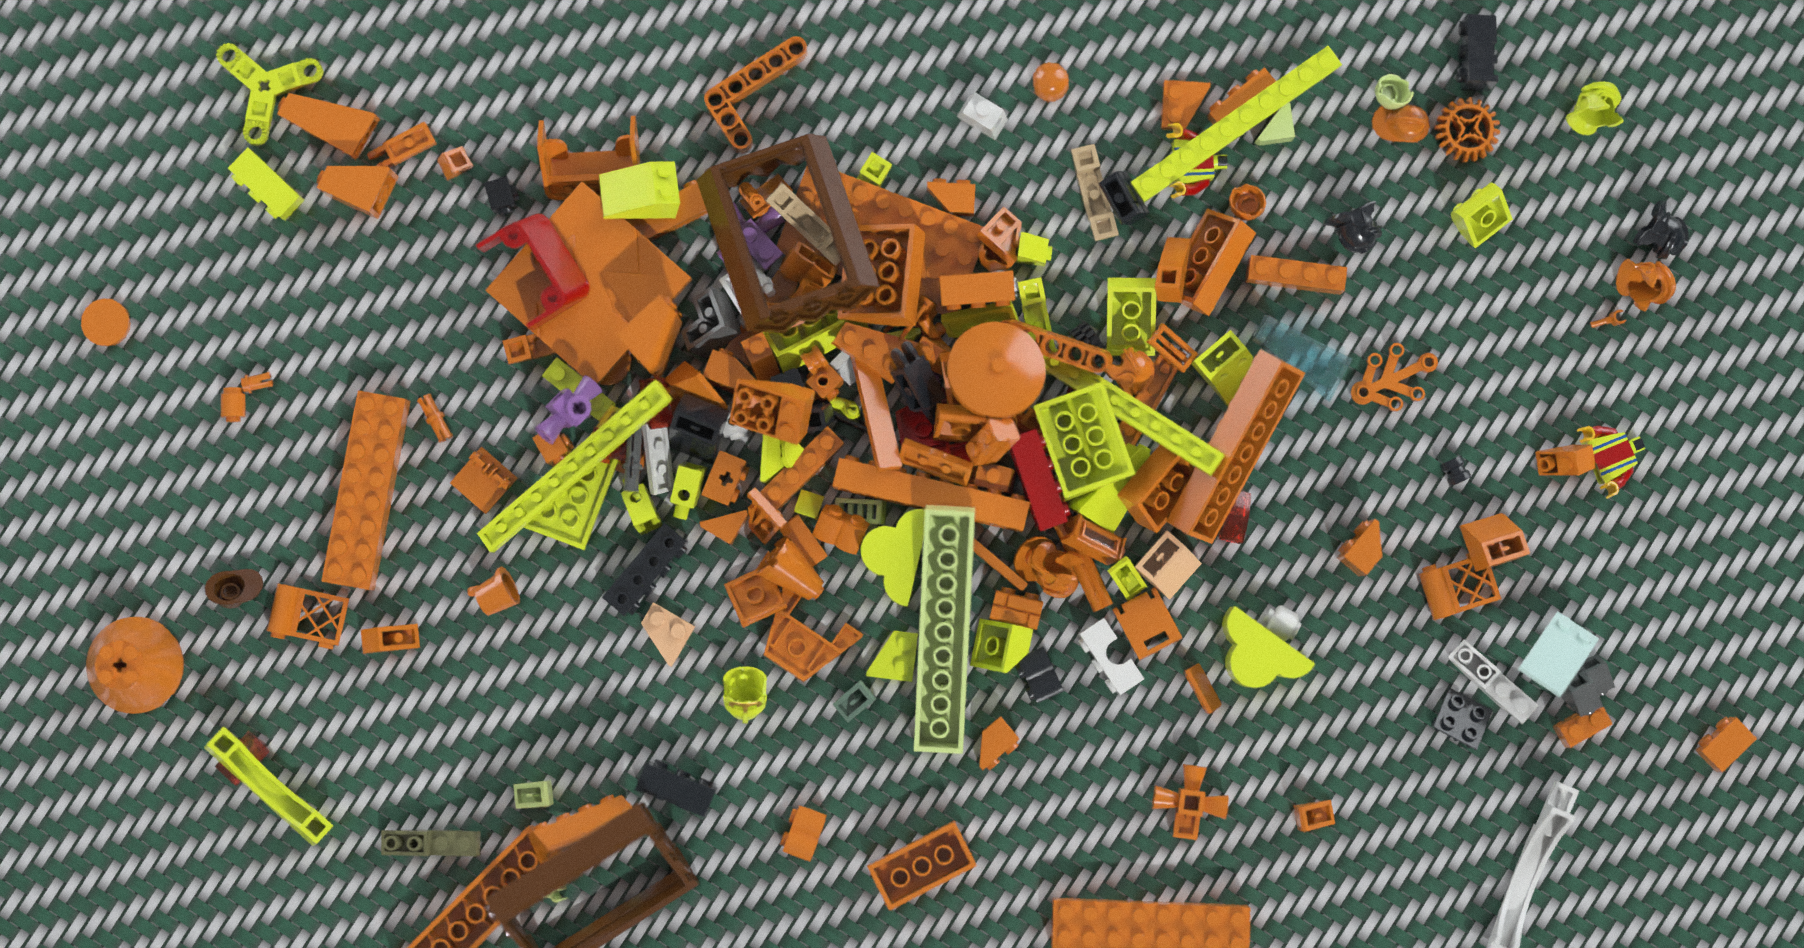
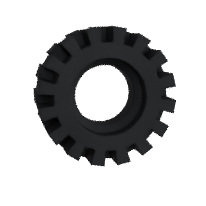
(1085, 334)

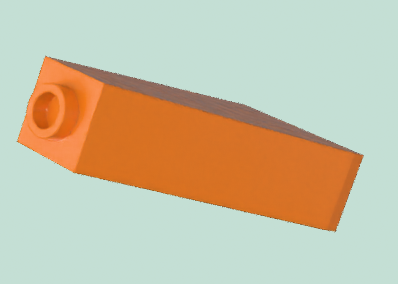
(334, 124)

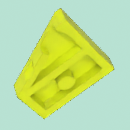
(896, 658)

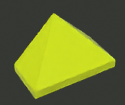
(1127, 578)

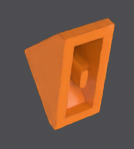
(726, 526)
(1314, 815)

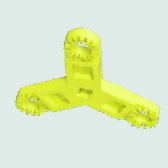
(262, 103)

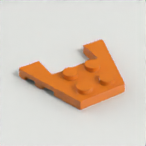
(800, 648)

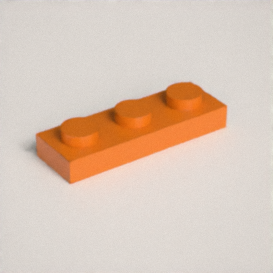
(936, 462)

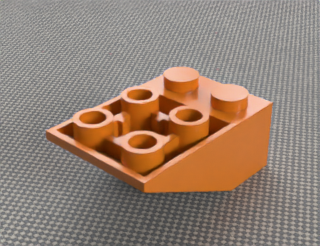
(772, 409)

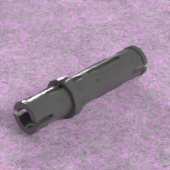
(631, 476)

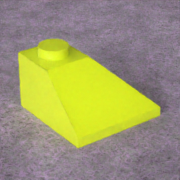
(771, 459)
(1000, 645)

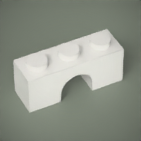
(1120, 676)

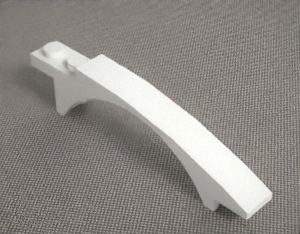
(1543, 838)

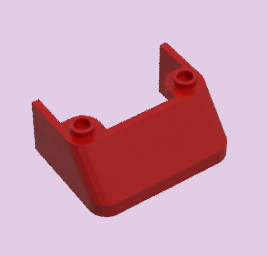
(567, 279)

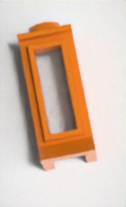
(1094, 540)

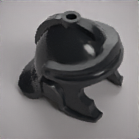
(1356, 228)
(1665, 231)

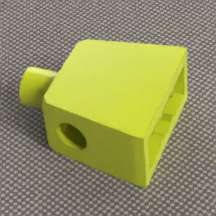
(690, 478)
(642, 513)

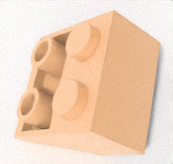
(1167, 564)

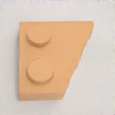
(667, 632)

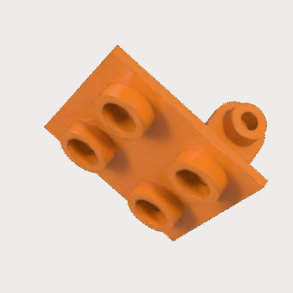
(755, 199)
(483, 480)

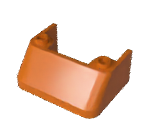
(566, 170)

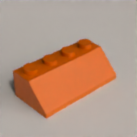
(1213, 258)
(568, 829)

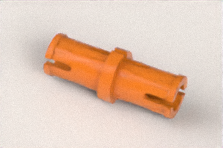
(435, 418)

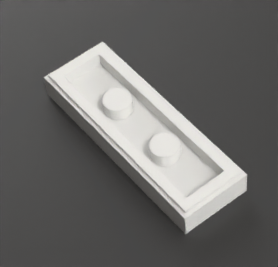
(658, 459)

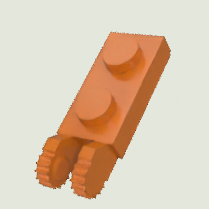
(404, 145)

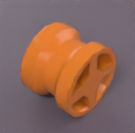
(814, 359)

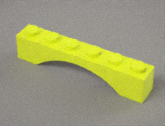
(267, 787)

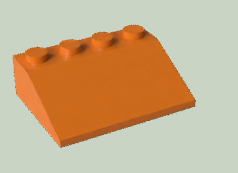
(897, 263)

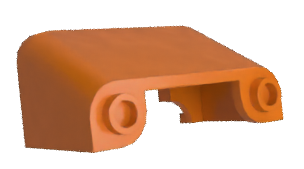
(653, 334)

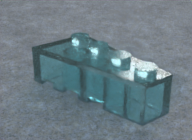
(1321, 364)

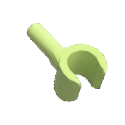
(556, 897)

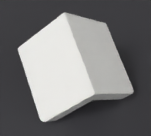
(843, 366)

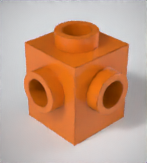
(826, 376)

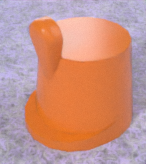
(496, 592)

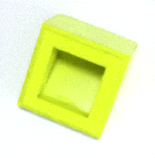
(809, 504)

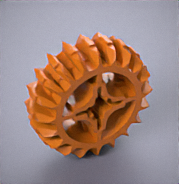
(1474, 134)

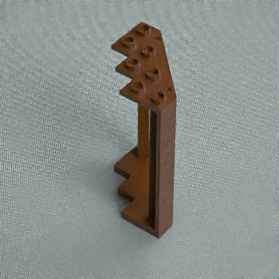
(735, 251)
(581, 858)

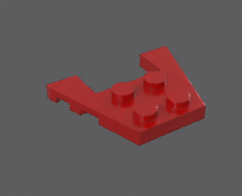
(919, 429)

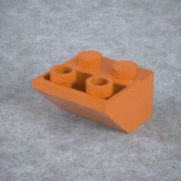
(1494, 541)
(1364, 549)

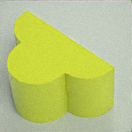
(896, 554)
(1258, 653)

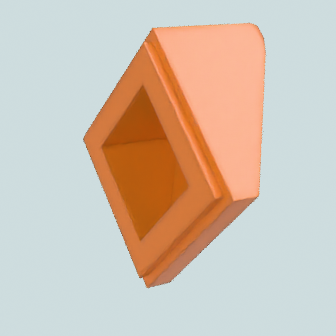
(454, 162)

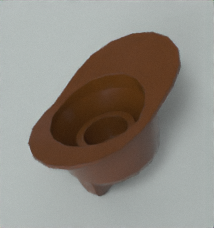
(233, 587)

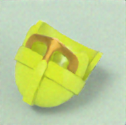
(745, 692)

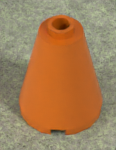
(790, 570)

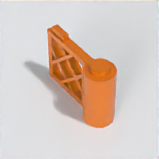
(1441, 593)
(287, 611)

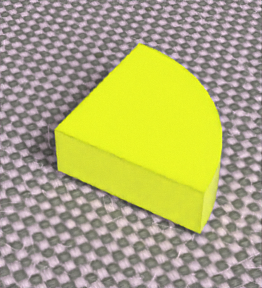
(790, 453)

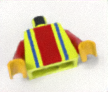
(1200, 176)
(1612, 456)

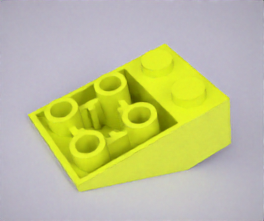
(1224, 366)

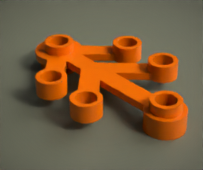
(1391, 380)

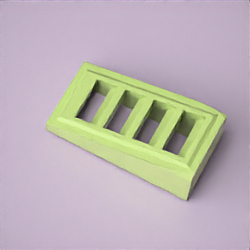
(880, 511)

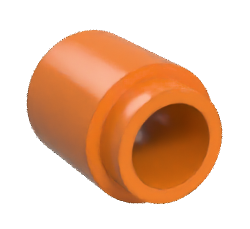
(233, 404)

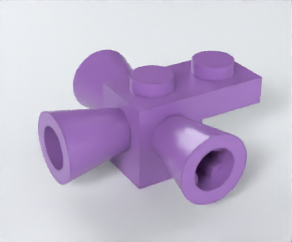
(759, 245)
(568, 409)

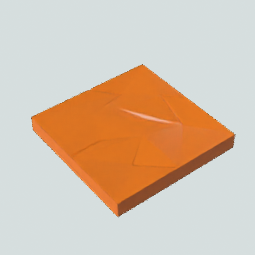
(622, 275)

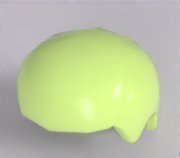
(1393, 92)

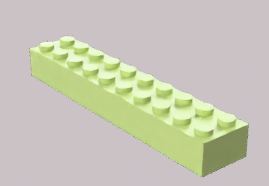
(944, 629)

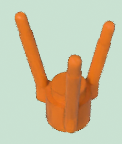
(925, 306)

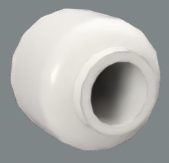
(1282, 622)

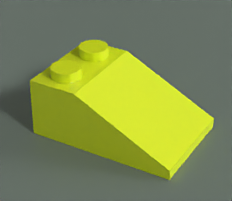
(640, 192)
(1130, 314)

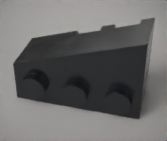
(1477, 52)
(676, 787)

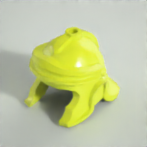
(1595, 108)

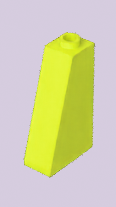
(1104, 505)

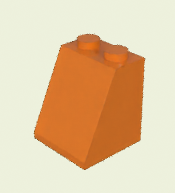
(358, 186)

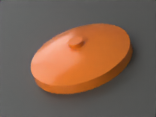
(996, 370)

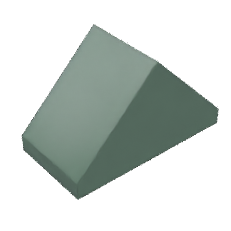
(854, 701)

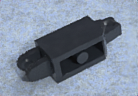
(916, 381)

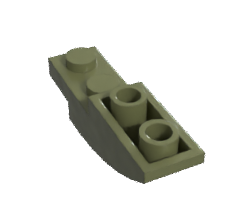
(430, 842)

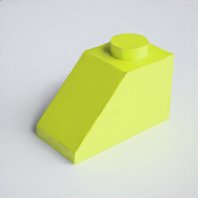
(1033, 250)

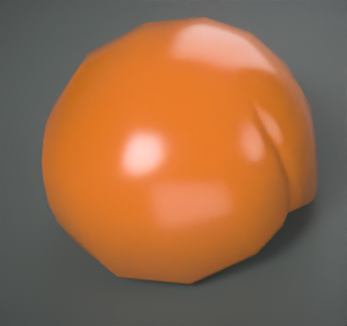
(1050, 81)
(1247, 202)
(990, 259)

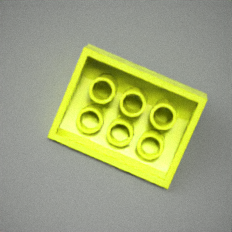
(1084, 440)

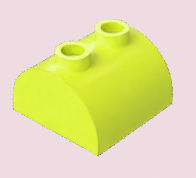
(1482, 214)

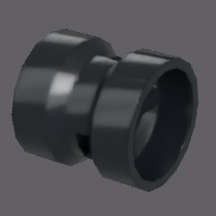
(1455, 471)

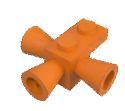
(1190, 803)

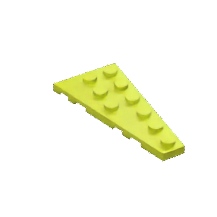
(576, 510)

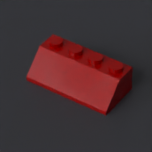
(1037, 480)

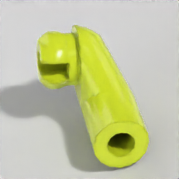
(848, 407)

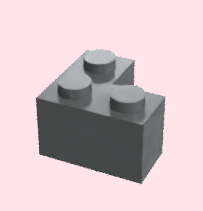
(715, 324)
(1587, 685)

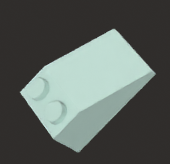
(1558, 654)

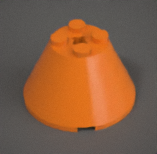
(134, 665)

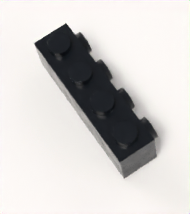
(645, 570)

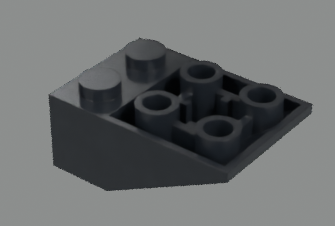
(697, 428)

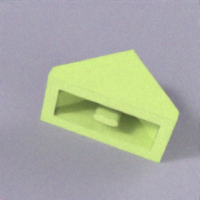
(1279, 129)
(533, 794)

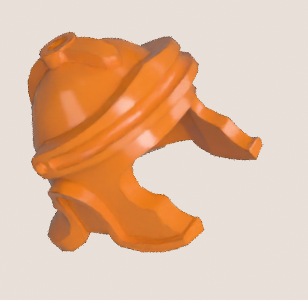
(1645, 283)
(1133, 372)
(1055, 570)

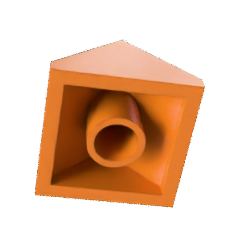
(956, 423)

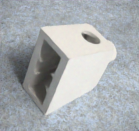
(983, 115)

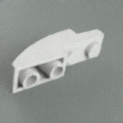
(1492, 682)

